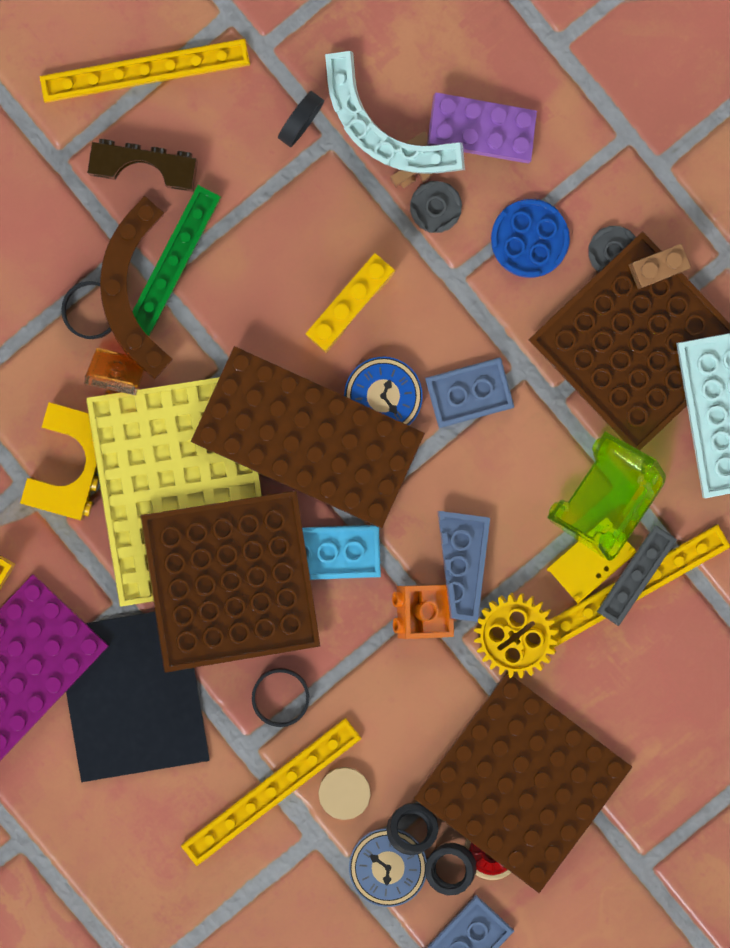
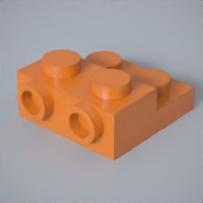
(422, 612)

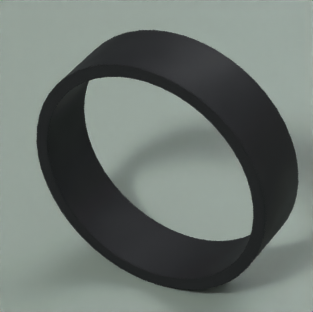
(300, 119)
(63, 310)
(276, 724)

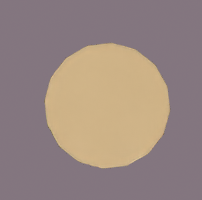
(344, 793)

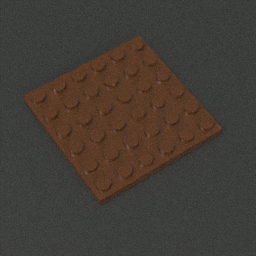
(622, 344)
(230, 581)
(522, 782)

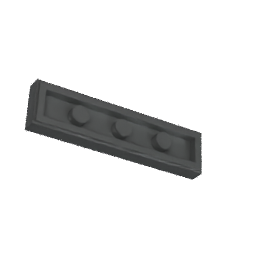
(636, 575)

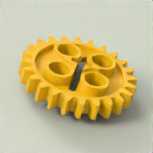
(530, 654)

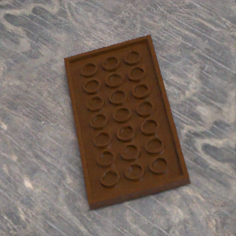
(307, 437)

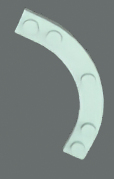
(371, 138)

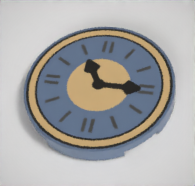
(383, 873)

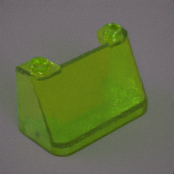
(610, 497)

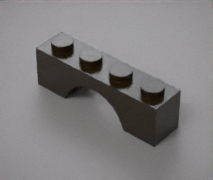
(110, 160)

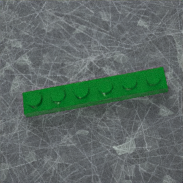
(175, 258)

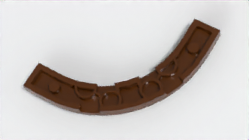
(114, 288)

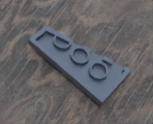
(464, 556)

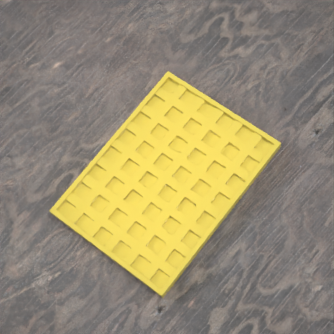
(153, 468)

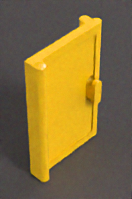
(584, 570)

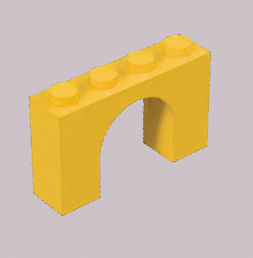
(350, 302)
(73, 498)

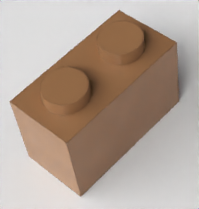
(659, 266)

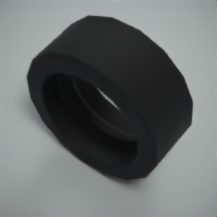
(398, 843)
(444, 887)

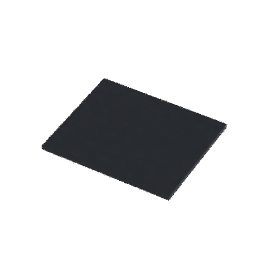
(132, 712)

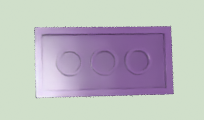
(482, 127)

